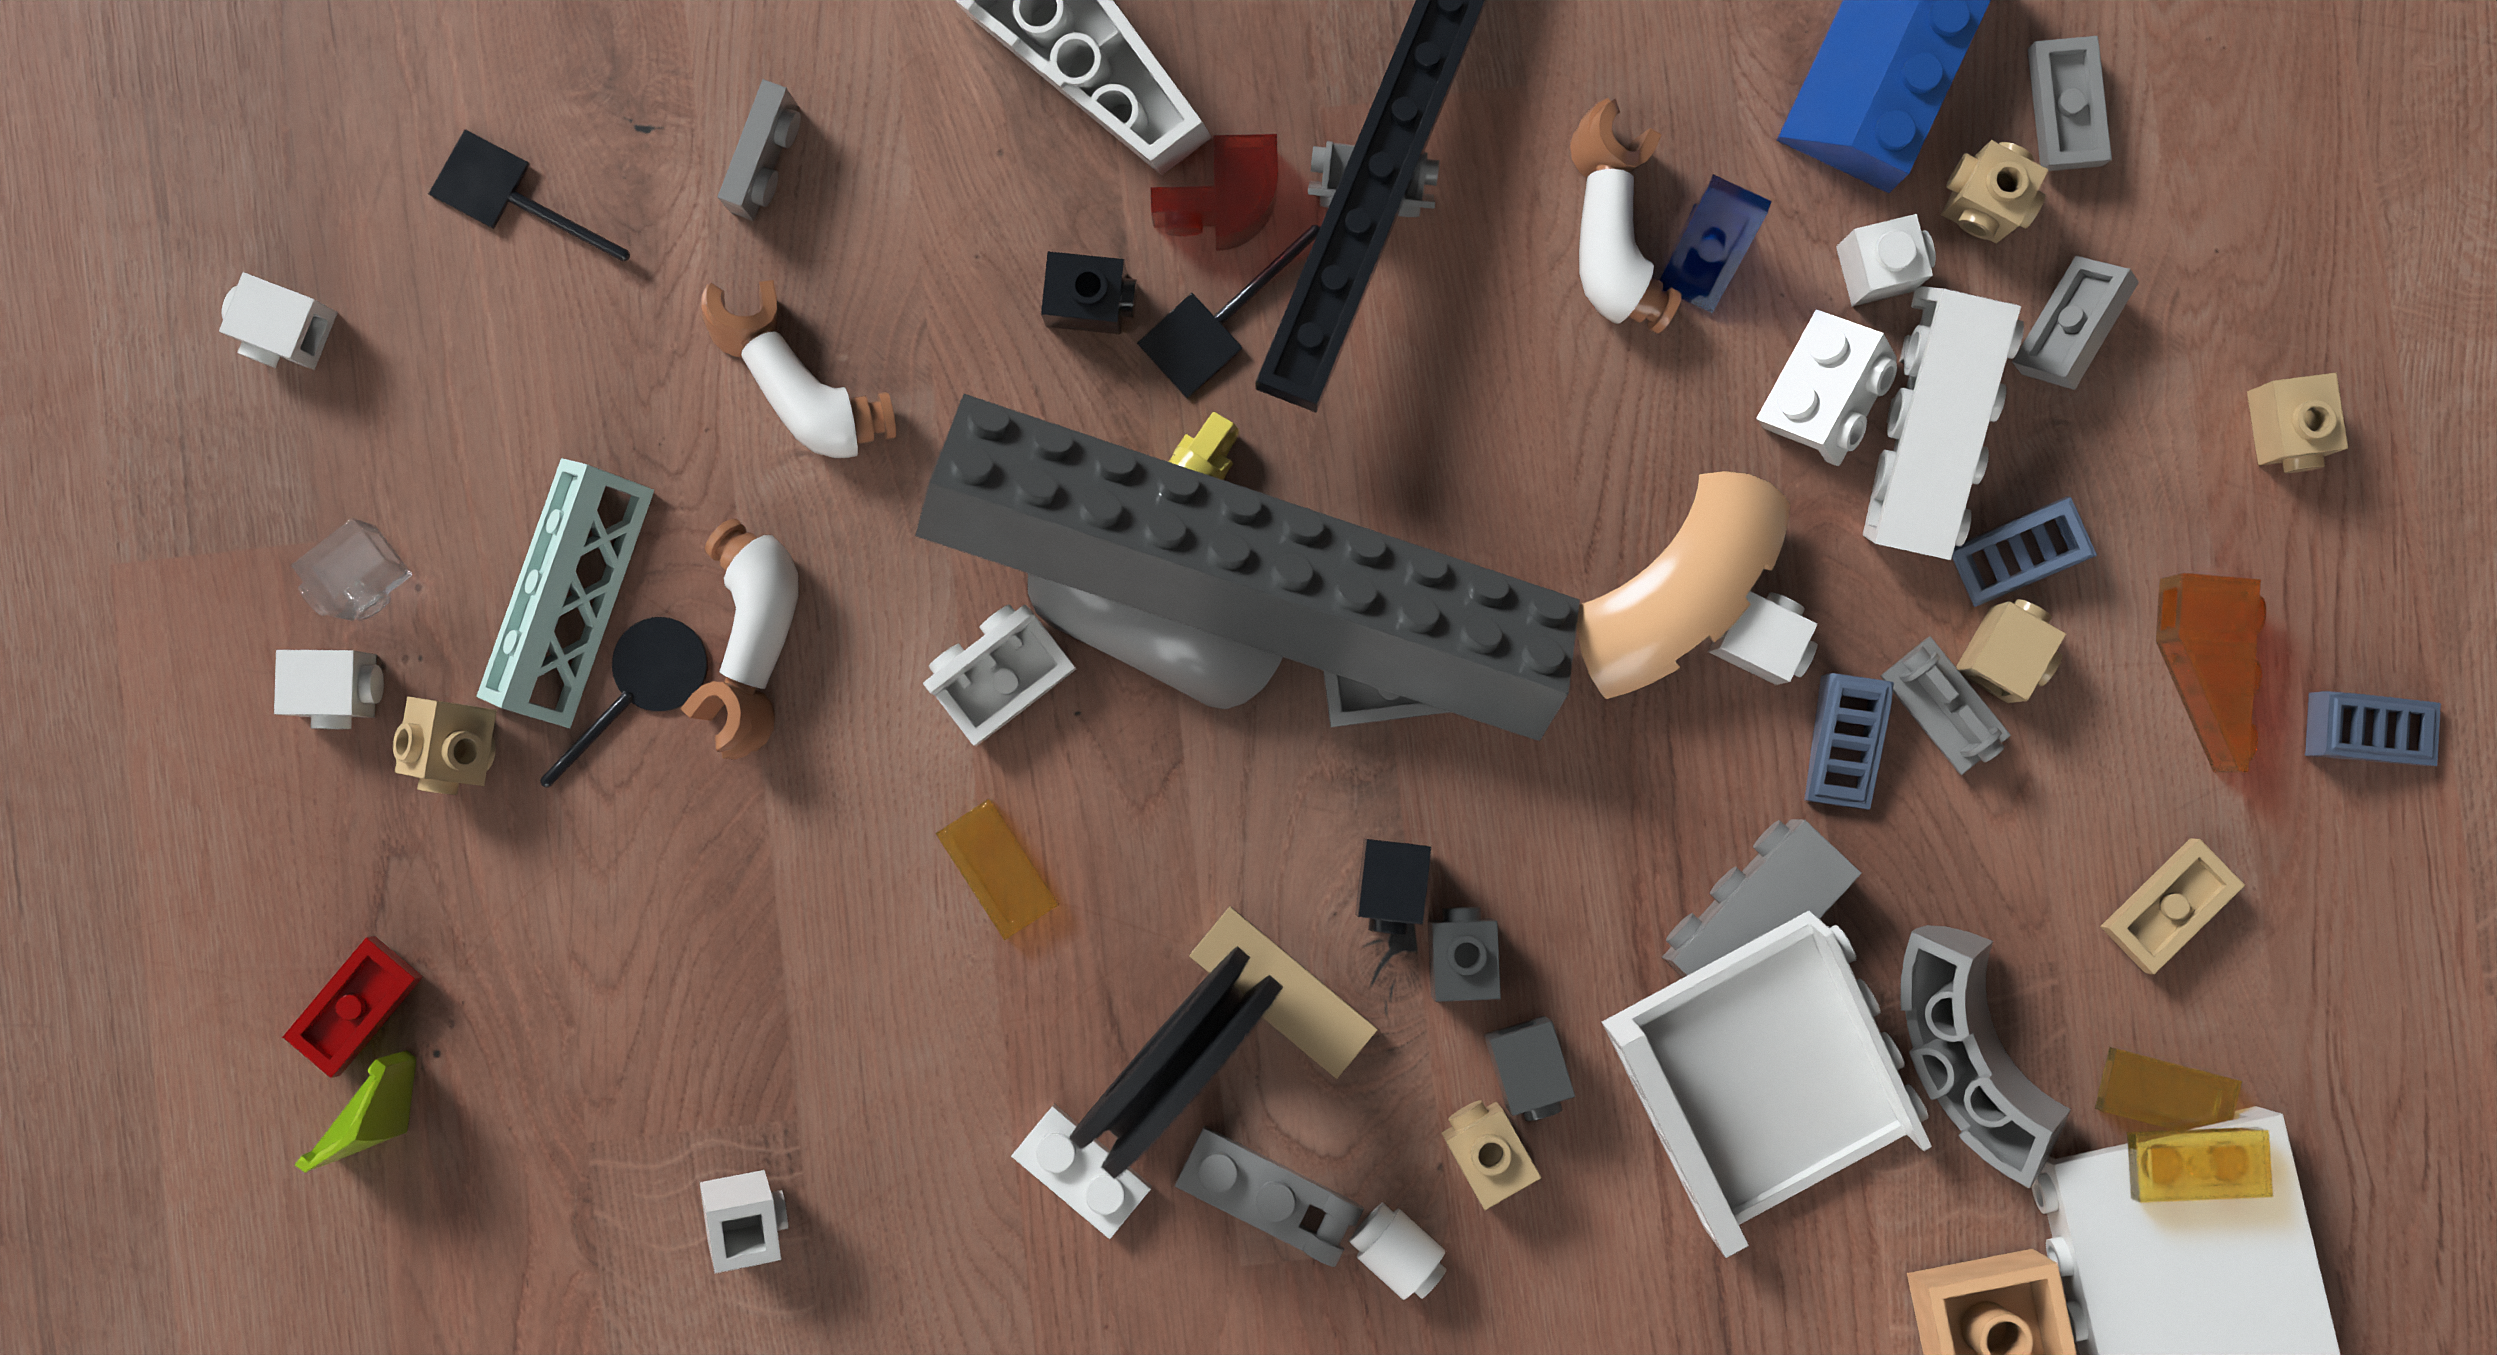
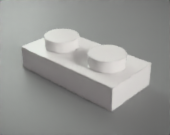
(1078, 1173)

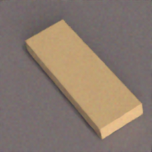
(1305, 1006)

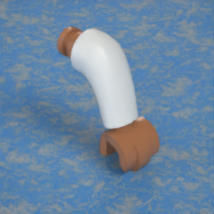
(1610, 263)
(813, 412)
(765, 599)

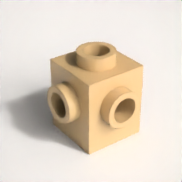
(1995, 191)
(444, 744)

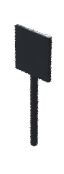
(484, 179)
(1193, 343)

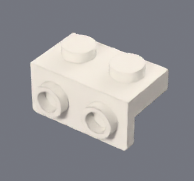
(1830, 386)
(998, 672)

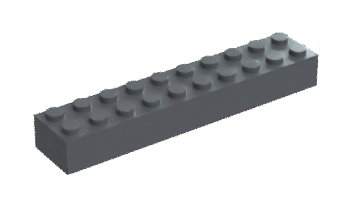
(1250, 568)

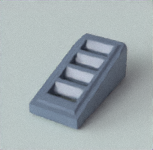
(2072, 531)
(2326, 728)
(1871, 744)

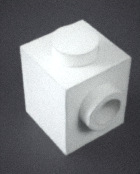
(1886, 259)
(275, 322)
(1769, 639)
(327, 686)
(742, 1220)

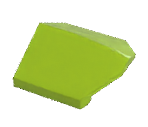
(372, 1116)

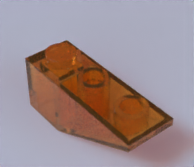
(2209, 648)

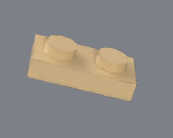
(2172, 906)

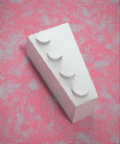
(1102, 68)
(1942, 421)

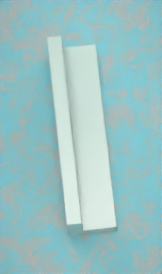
(543, 589)

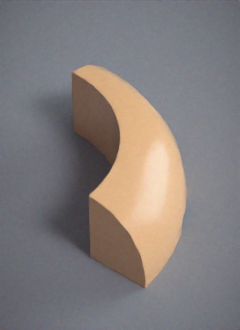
(1690, 589)

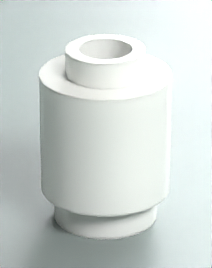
(1399, 1252)

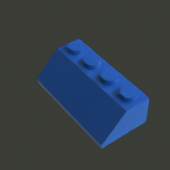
(1880, 84)

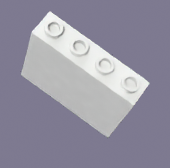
(1766, 1073)
(2186, 1271)

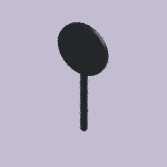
(654, 668)

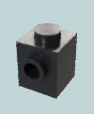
(1087, 293)
(1392, 885)

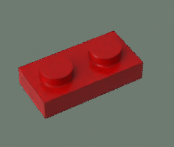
(352, 1006)

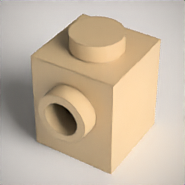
(2297, 421)
(2012, 651)
(1489, 1152)

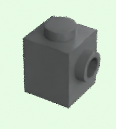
(1463, 956)
(1530, 1068)

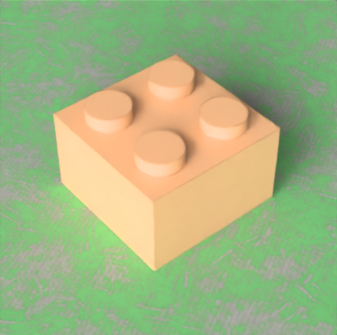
(1993, 1307)

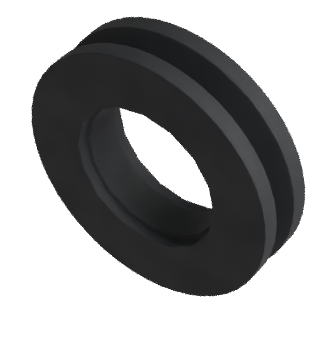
(1176, 1063)

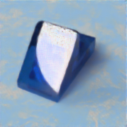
(1713, 242)

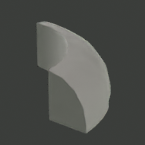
(1186, 658)
(1964, 1060)

